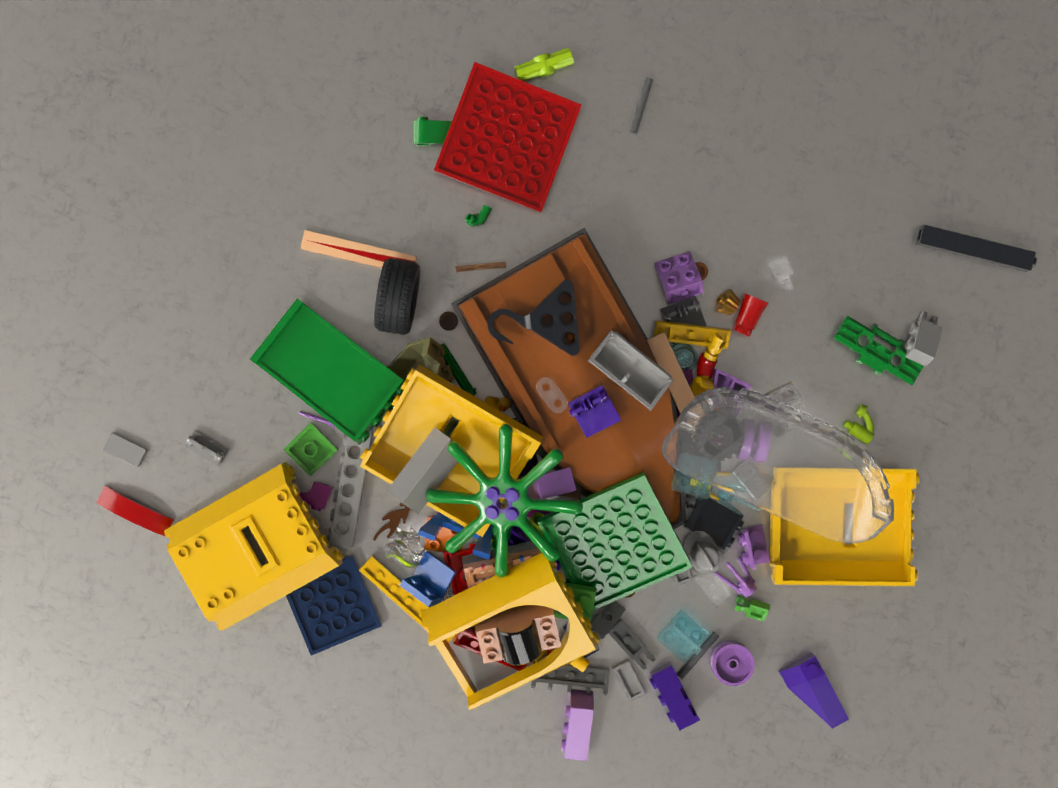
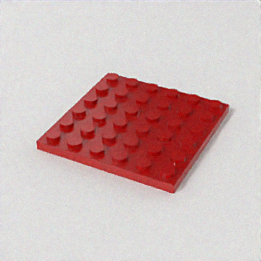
(507, 137)

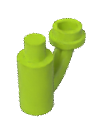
(859, 431)

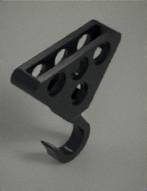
(549, 306)

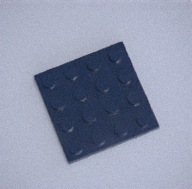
(334, 607)

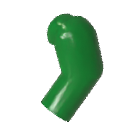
(479, 218)

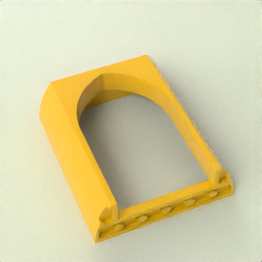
(526, 583)

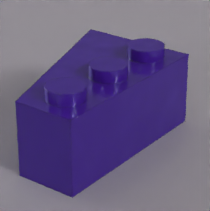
(673, 696)

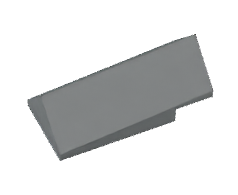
(424, 471)

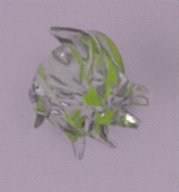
(405, 547)

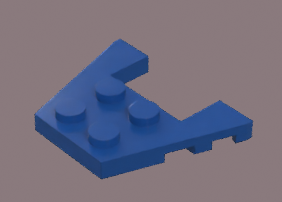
(433, 526)

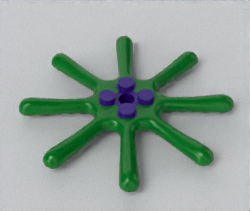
(511, 489)

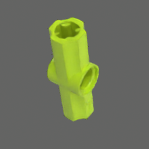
(544, 65)

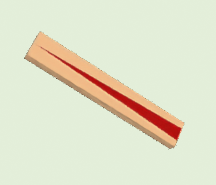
(350, 250)

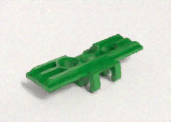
(875, 354)

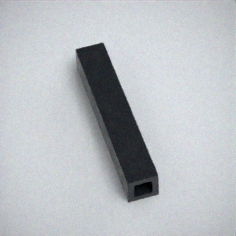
(976, 248)

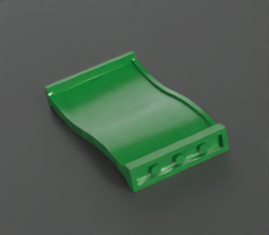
(328, 371)

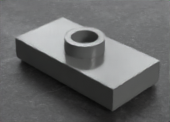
(607, 618)

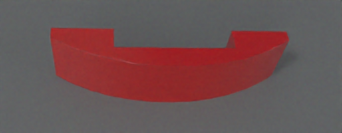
(134, 511)

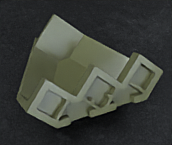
(423, 352)

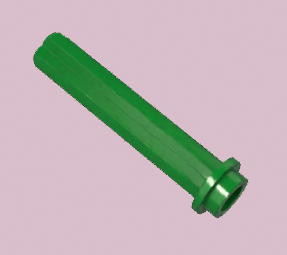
(457, 372)

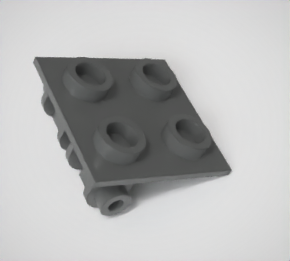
(685, 312)

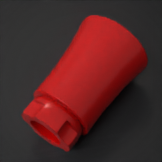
(749, 314)

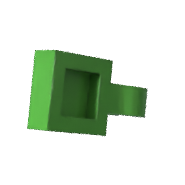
(754, 609)

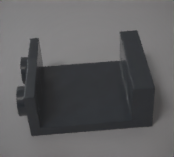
(716, 521)

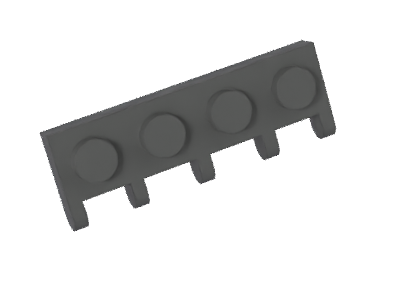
(571, 676)

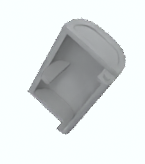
(631, 369)

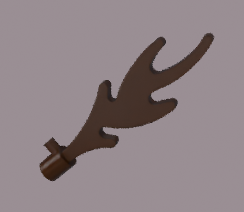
(394, 517)

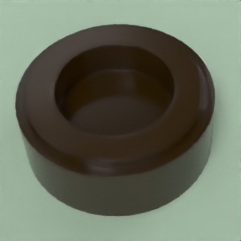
(448, 321)

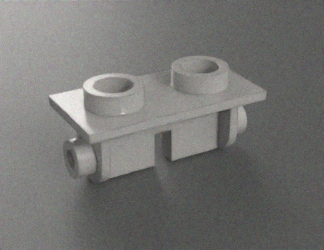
(206, 447)

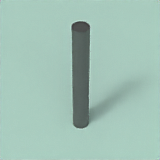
(641, 105)
(695, 658)

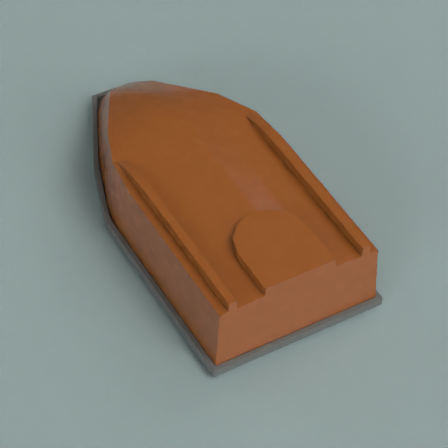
(614, 452)

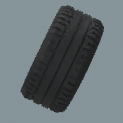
(397, 296)

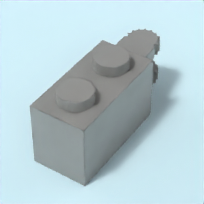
(923, 340)

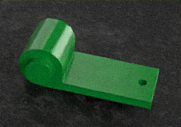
(429, 132)

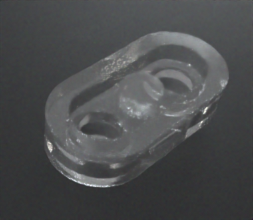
(551, 395)

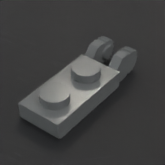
(630, 642)

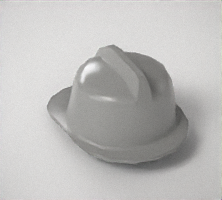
(703, 552)

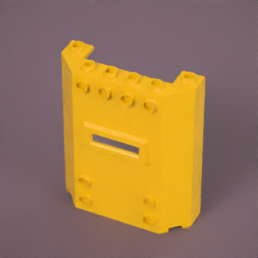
(430, 403)
(885, 560)
(222, 564)

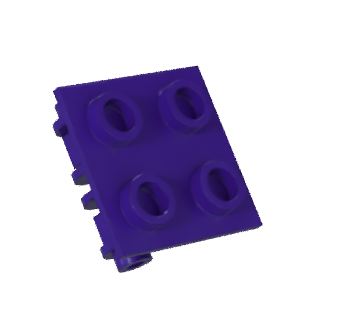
(594, 411)

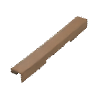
(480, 266)

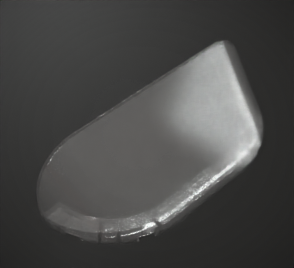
(781, 463)

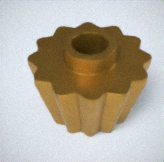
(727, 302)

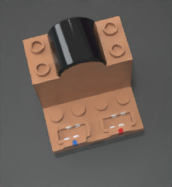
(518, 632)

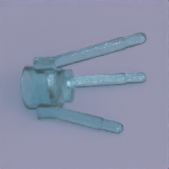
(724, 497)

